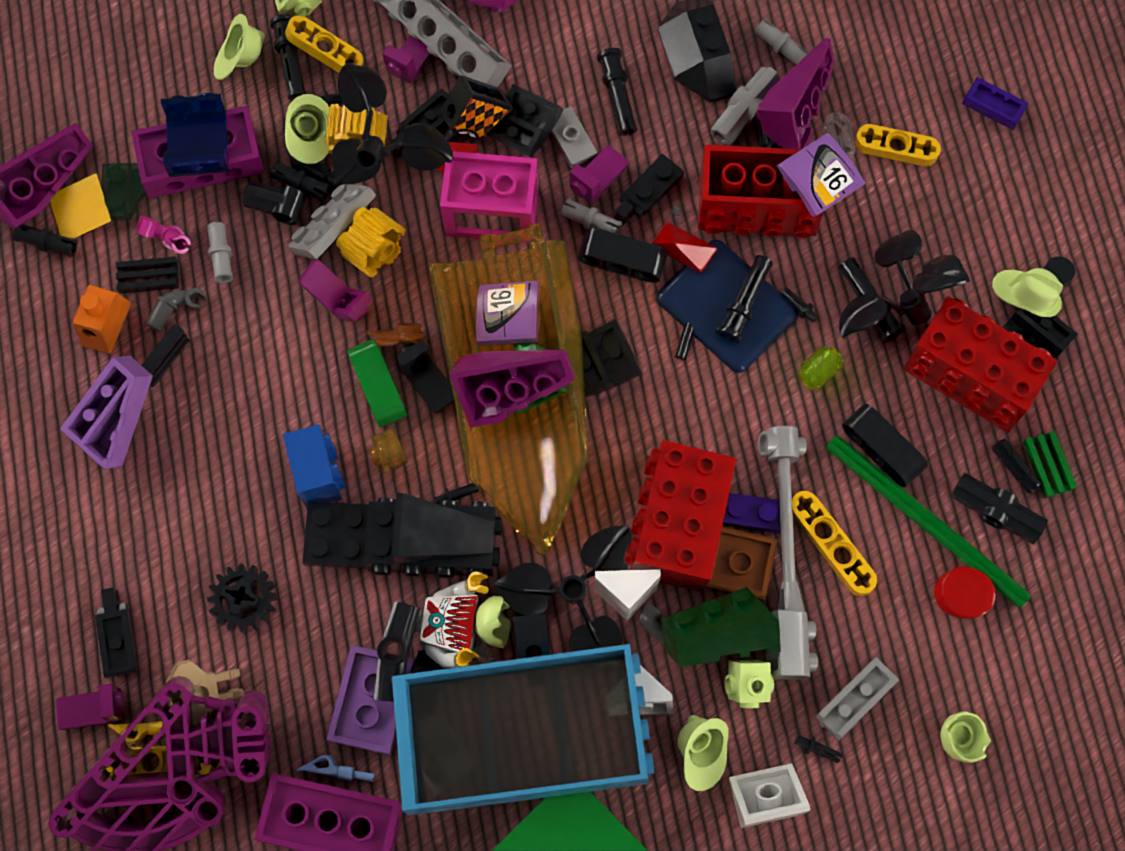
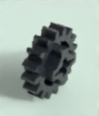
(238, 610)

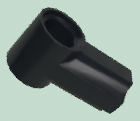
(282, 203)

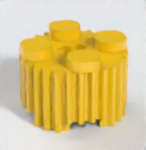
(346, 124)
(371, 240)

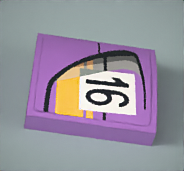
(821, 174)
(508, 313)

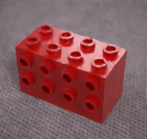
(748, 194)
(980, 364)
(680, 514)

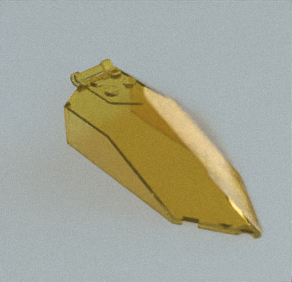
(533, 456)

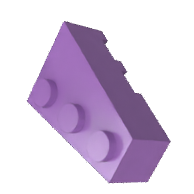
(110, 411)

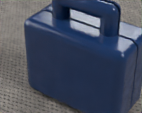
(703, 303)

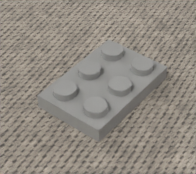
(330, 220)

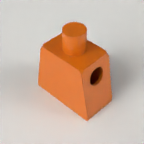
(100, 314)

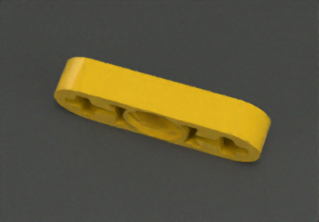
(320, 34)
(907, 138)

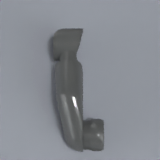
(650, 623)

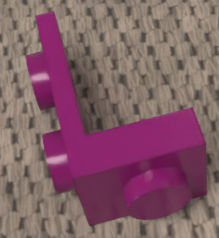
(408, 60)
(598, 175)
(333, 293)
(91, 708)

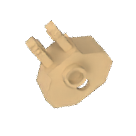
(204, 685)

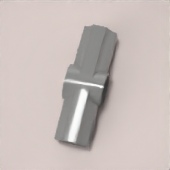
(743, 106)

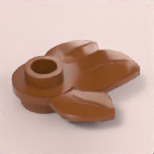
(405, 334)

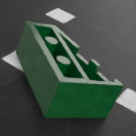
(721, 628)

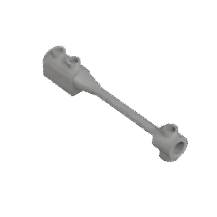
(794, 660)

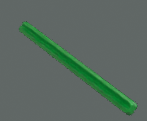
(927, 520)

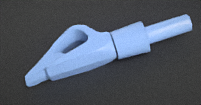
(333, 770)

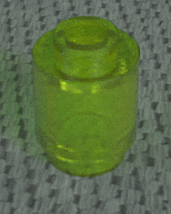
(820, 367)

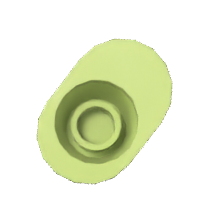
(239, 48)
(307, 128)
(1031, 290)
(704, 751)

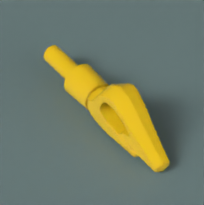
(142, 728)

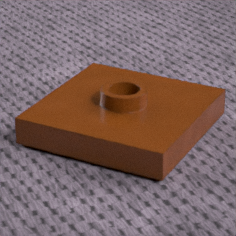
(743, 562)

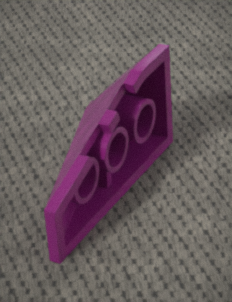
(796, 98)
(38, 174)
(505, 381)

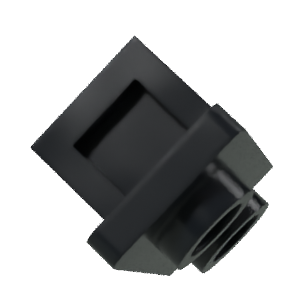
(425, 376)

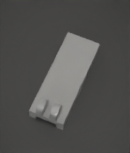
(857, 698)

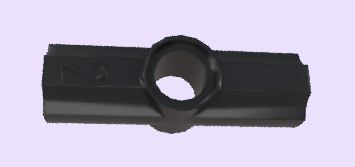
(999, 508)

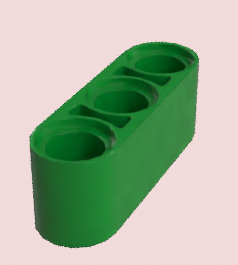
(377, 383)

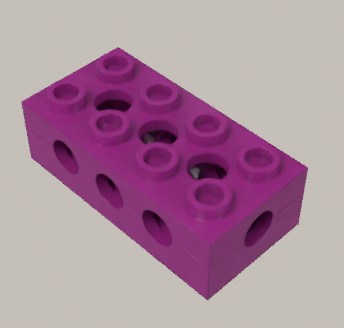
(242, 149)
(319, 801)

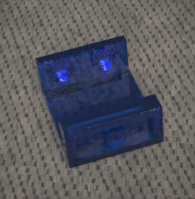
(196, 135)

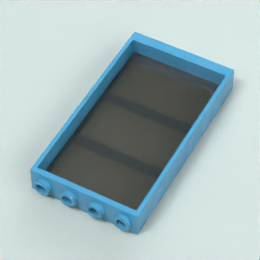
(520, 730)

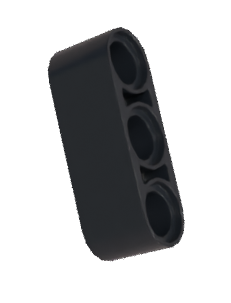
(622, 255)
(884, 445)

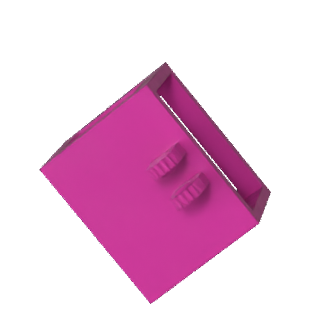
(488, 187)

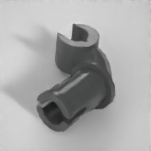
(168, 303)

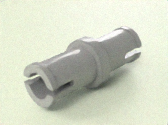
(780, 41)
(590, 217)
(219, 252)

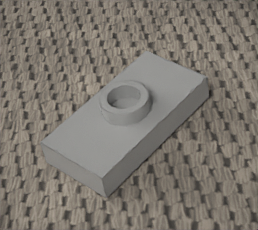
(573, 139)

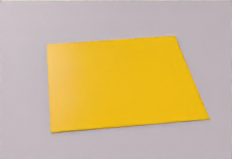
(80, 207)

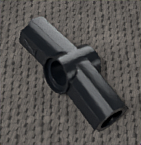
(399, 630)

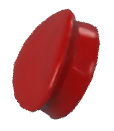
(964, 593)

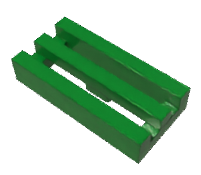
(1051, 437)

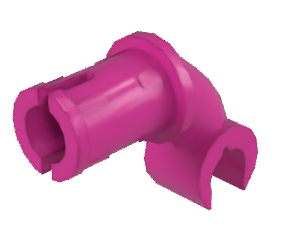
(171, 236)

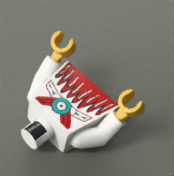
(449, 622)

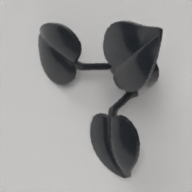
(360, 161)
(935, 276)
(528, 587)

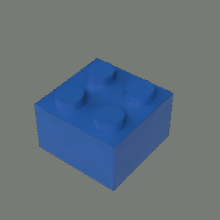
(312, 465)

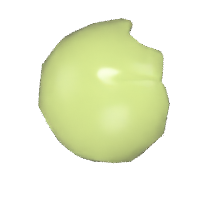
(491, 624)
(965, 737)

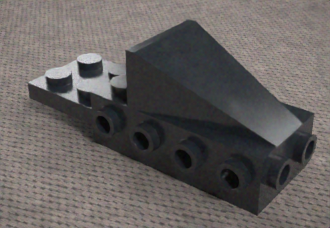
(404, 536)

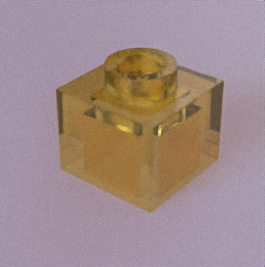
(387, 451)

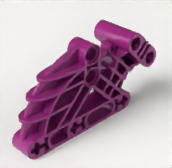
(233, 737)

